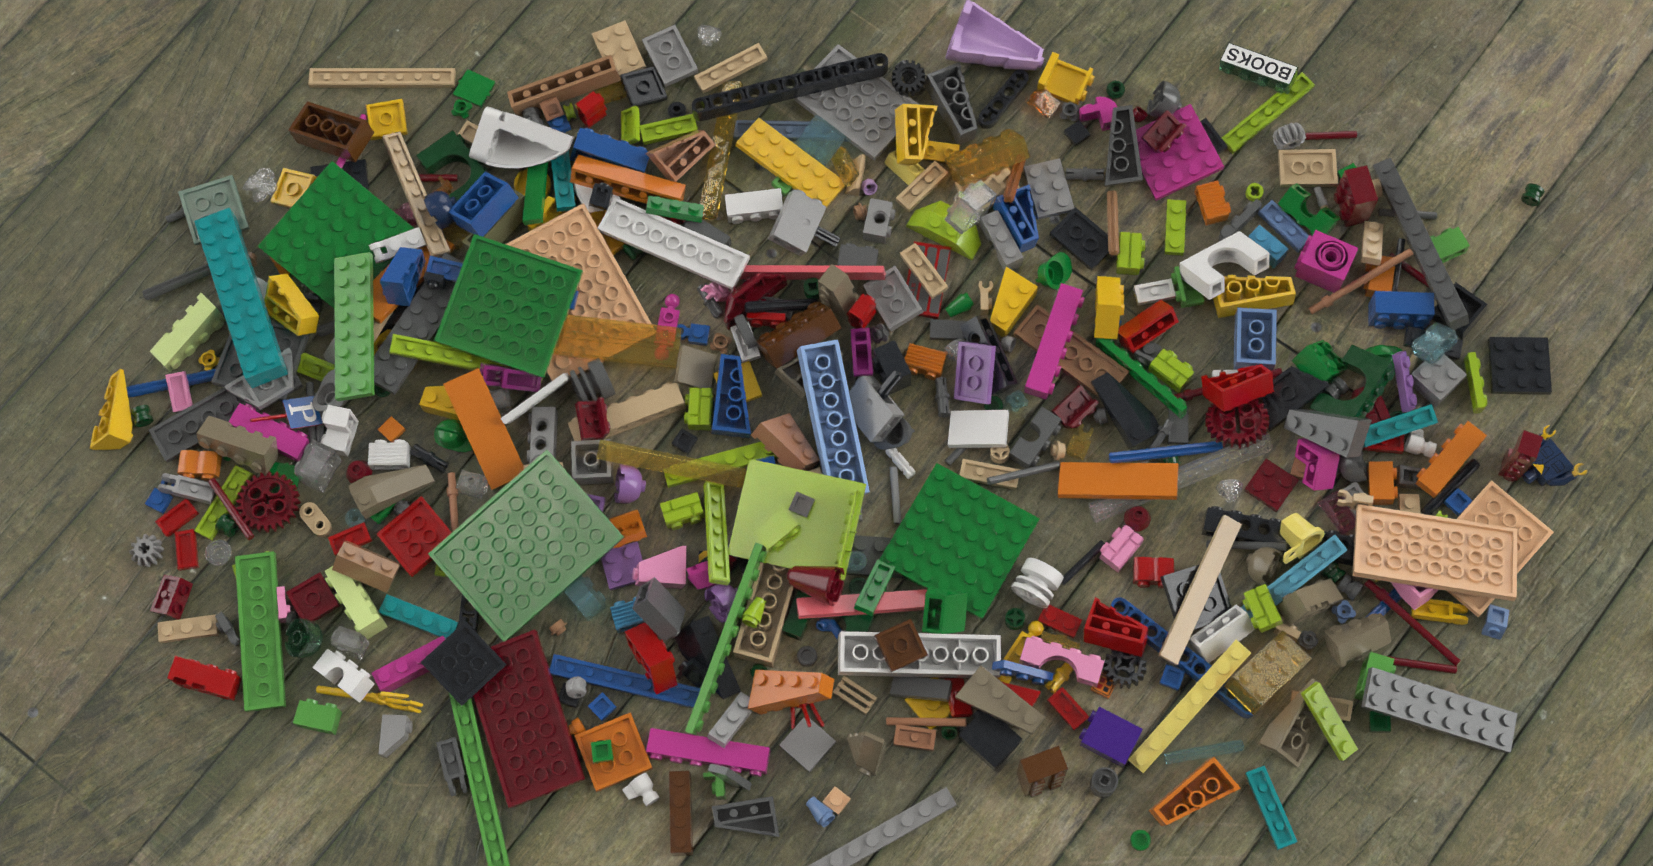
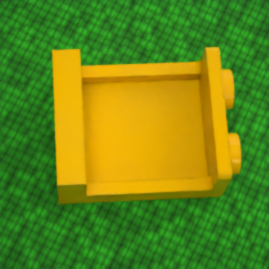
(1065, 80)

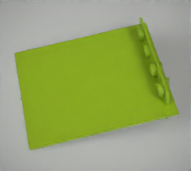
(822, 538)

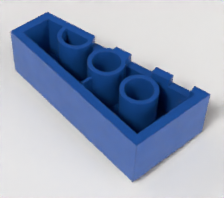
(609, 150)
(730, 405)

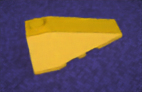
(116, 421)

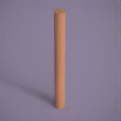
(926, 721)

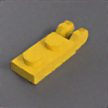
(1441, 611)

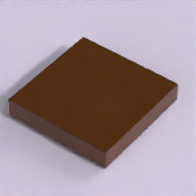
(900, 645)

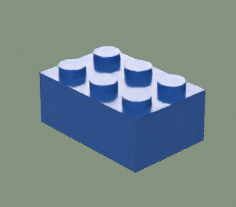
(483, 204)
(1400, 309)

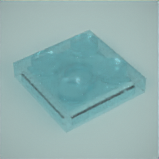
(820, 140)

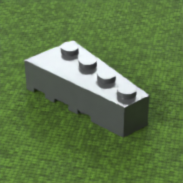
(950, 95)
(1123, 153)
(1333, 431)

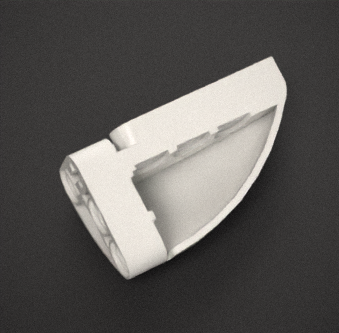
(515, 141)

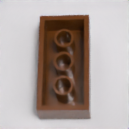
(331, 131)
(803, 329)
(1042, 772)

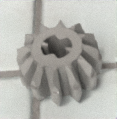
(1289, 136)
(141, 546)

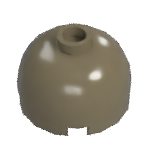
(1264, 565)

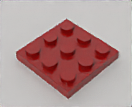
(414, 535)

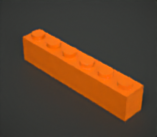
(625, 181)

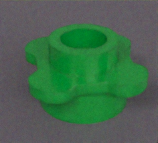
(461, 104)

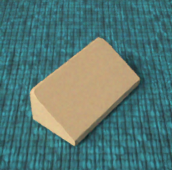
(855, 188)

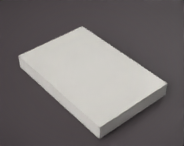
(978, 429)

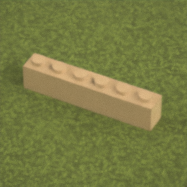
(639, 410)

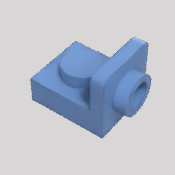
(1495, 621)

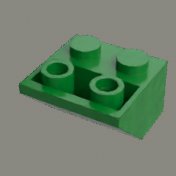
(1320, 361)
(944, 611)

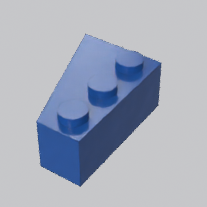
(1019, 218)
(403, 276)

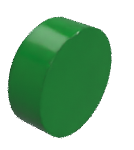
(1140, 840)

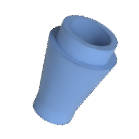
(821, 813)

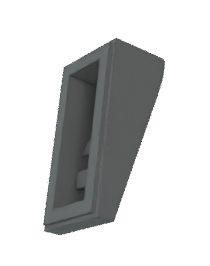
(1403, 477)

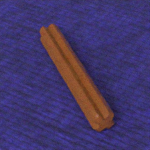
(1013, 181)

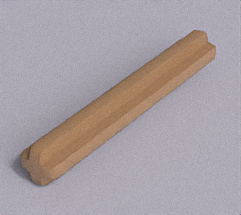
(1112, 217)

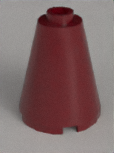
(818, 581)

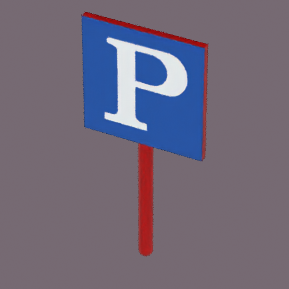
(298, 413)

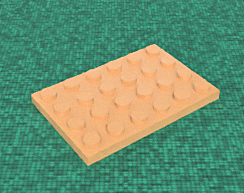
(1498, 508)

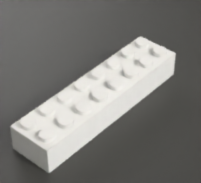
(947, 655)

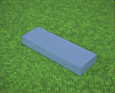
(1284, 225)

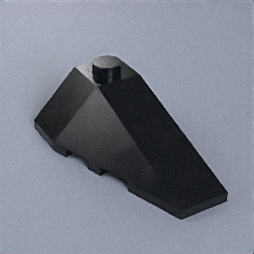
(1128, 414)
(699, 642)

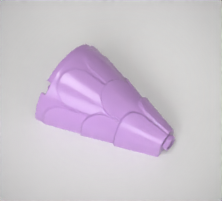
(991, 42)

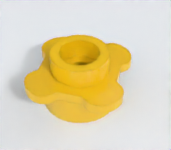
(210, 354)

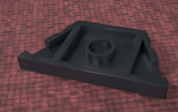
(1291, 391)

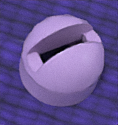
(872, 189)

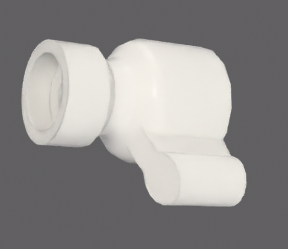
(1416, 444)
(642, 787)

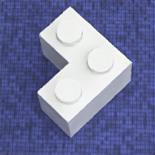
(341, 429)

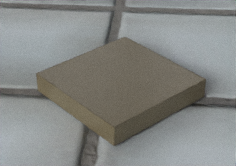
(694, 368)

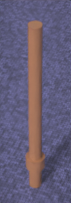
(1327, 301)
(452, 493)

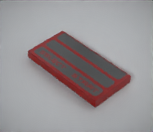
(939, 258)

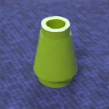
(753, 614)

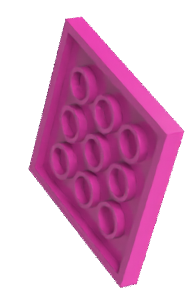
(1186, 162)

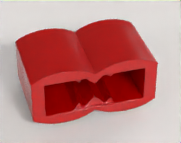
(591, 109)
(862, 311)
(1149, 570)

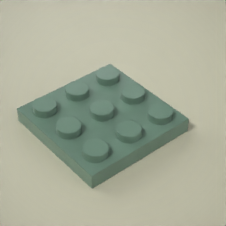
(212, 198)

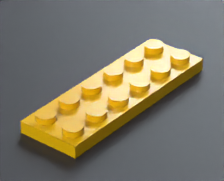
(790, 162)

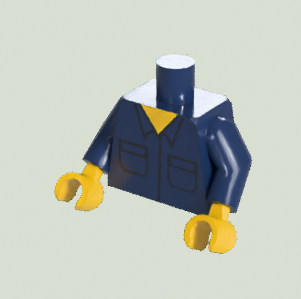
(1551, 465)

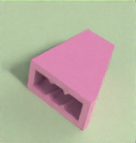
(667, 568)

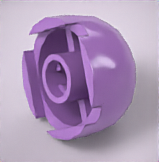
(629, 484)
(721, 599)

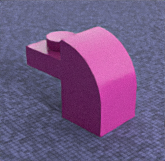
(1101, 109)

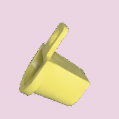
(1300, 536)

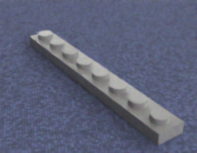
(889, 830)

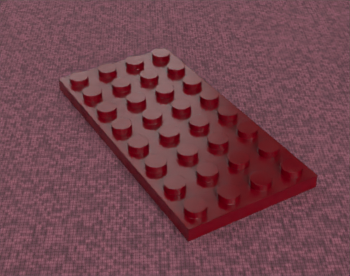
(527, 724)

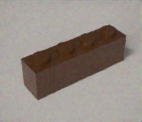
(680, 813)

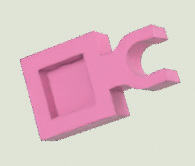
(717, 291)
(283, 609)

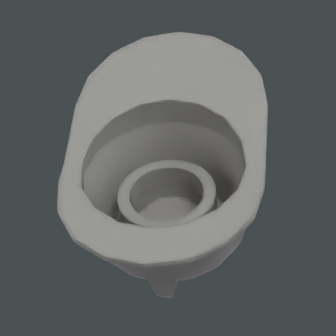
(326, 393)

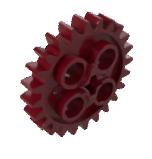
(1252, 422)
(271, 517)

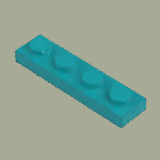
(563, 187)
(1400, 425)
(417, 617)
(1271, 807)

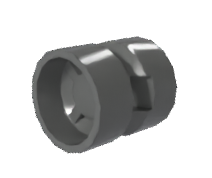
(1103, 782)

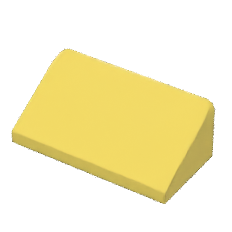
(907, 173)

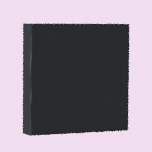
(643, 87)

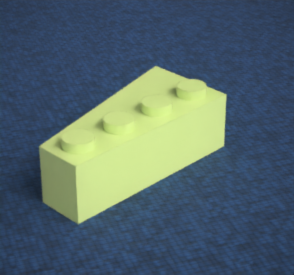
(188, 333)
(357, 603)

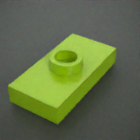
(630, 125)

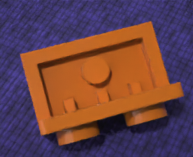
(630, 527)

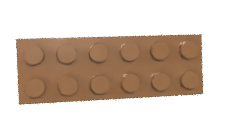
(1082, 359)

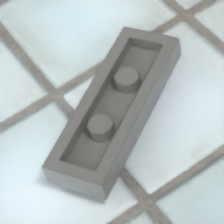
(730, 721)

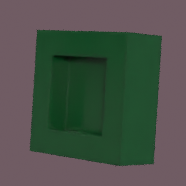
(1379, 723)

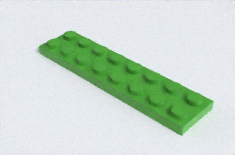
(354, 326)
(260, 632)

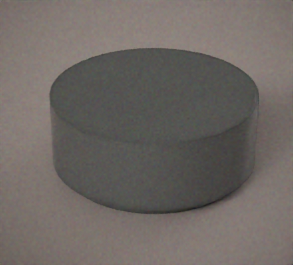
(807, 656)

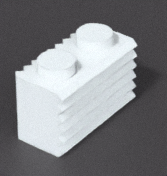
(389, 455)

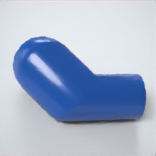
(829, 625)

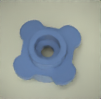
(1349, 612)

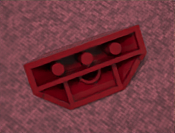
(751, 290)

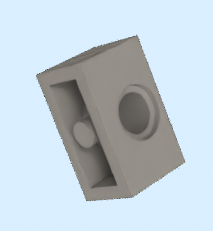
(878, 210)

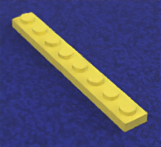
(1189, 706)

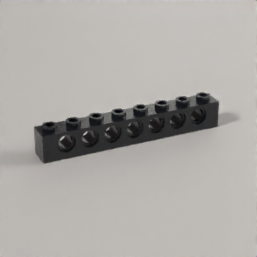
(1254, 522)

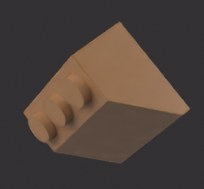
(366, 566)

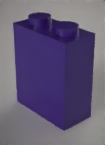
(1110, 736)

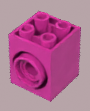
(1325, 261)

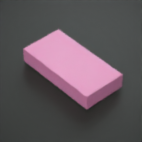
(179, 391)

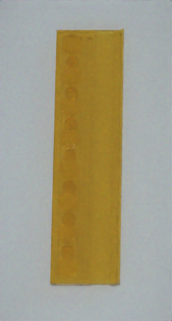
(619, 341)

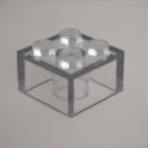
(970, 206)
(317, 465)

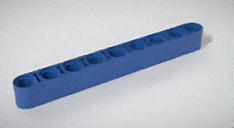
(1193, 659)

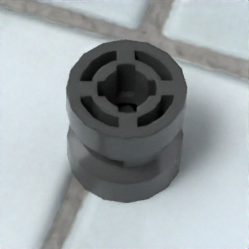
(532, 114)
(1337, 388)
(1349, 586)

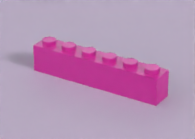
(1053, 341)
(701, 750)

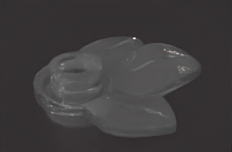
(261, 184)

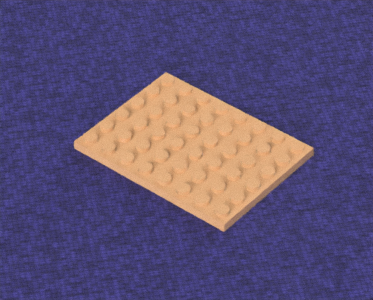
(603, 286)

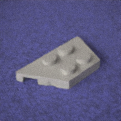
(268, 392)

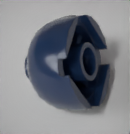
(439, 205)

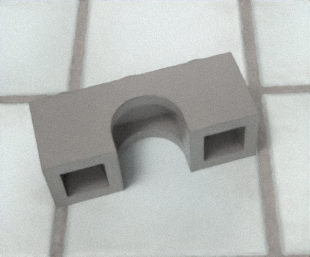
(1006, 248)

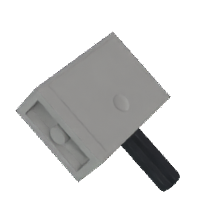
(799, 223)
(874, 408)

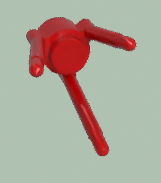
(805, 712)

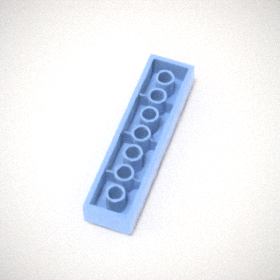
(831, 411)

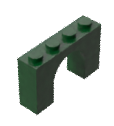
(449, 150)
(1377, 374)
(796, 627)

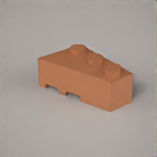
(681, 154)
(786, 442)

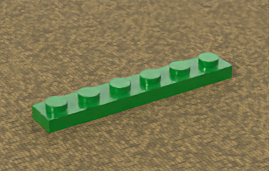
(1146, 379)

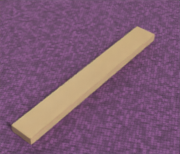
(382, 78)
(415, 193)
(1199, 590)

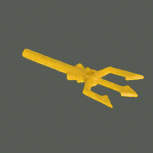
(378, 698)

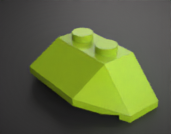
(931, 223)

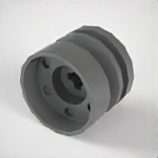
(592, 382)

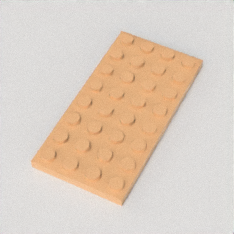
(1435, 552)

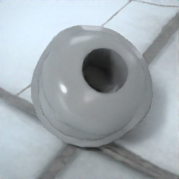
(576, 687)

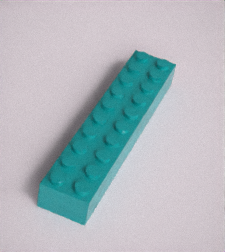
(241, 298)

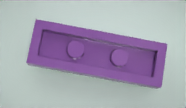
(1404, 381)

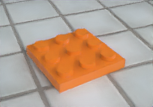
(628, 752)

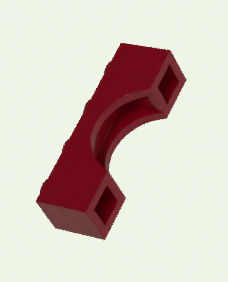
(1520, 458)

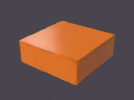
(391, 429)

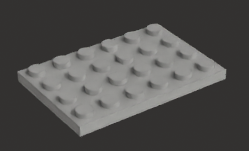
(858, 110)

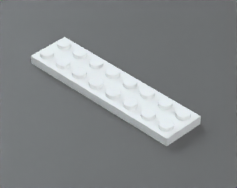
(674, 243)

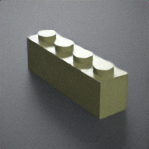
(506, 224)

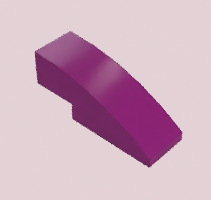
(861, 352)
(509, 378)

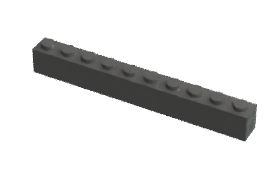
(1421, 244)

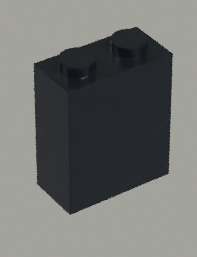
(989, 738)

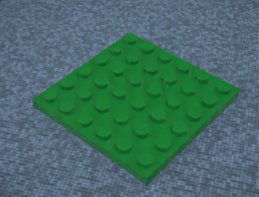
(331, 222)
(508, 306)
(959, 539)

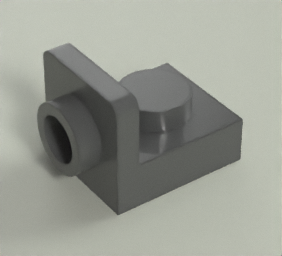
(1147, 353)

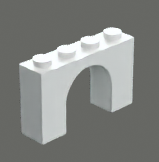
(1236, 249)

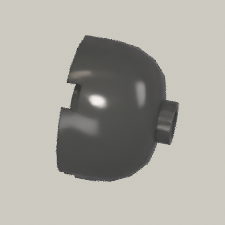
(1166, 98)
(1353, 468)

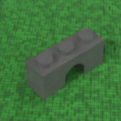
(1026, 452)

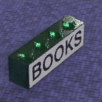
(1258, 68)

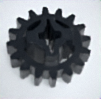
(1124, 668)

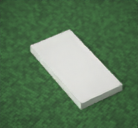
(536, 398)

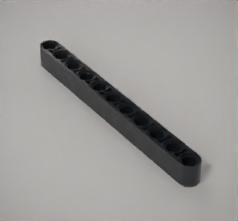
(796, 80)

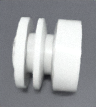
(1037, 582)

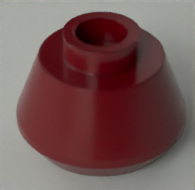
(354, 474)
(1137, 518)

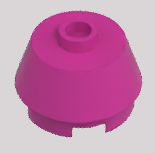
(699, 575)

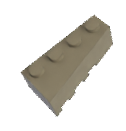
(238, 444)
(996, 699)

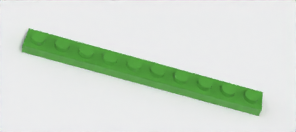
(723, 647)
(480, 783)

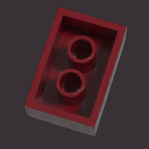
(1356, 196)

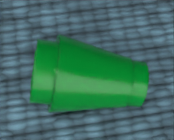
(959, 305)

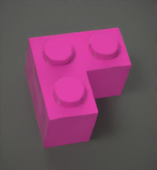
(1320, 464)

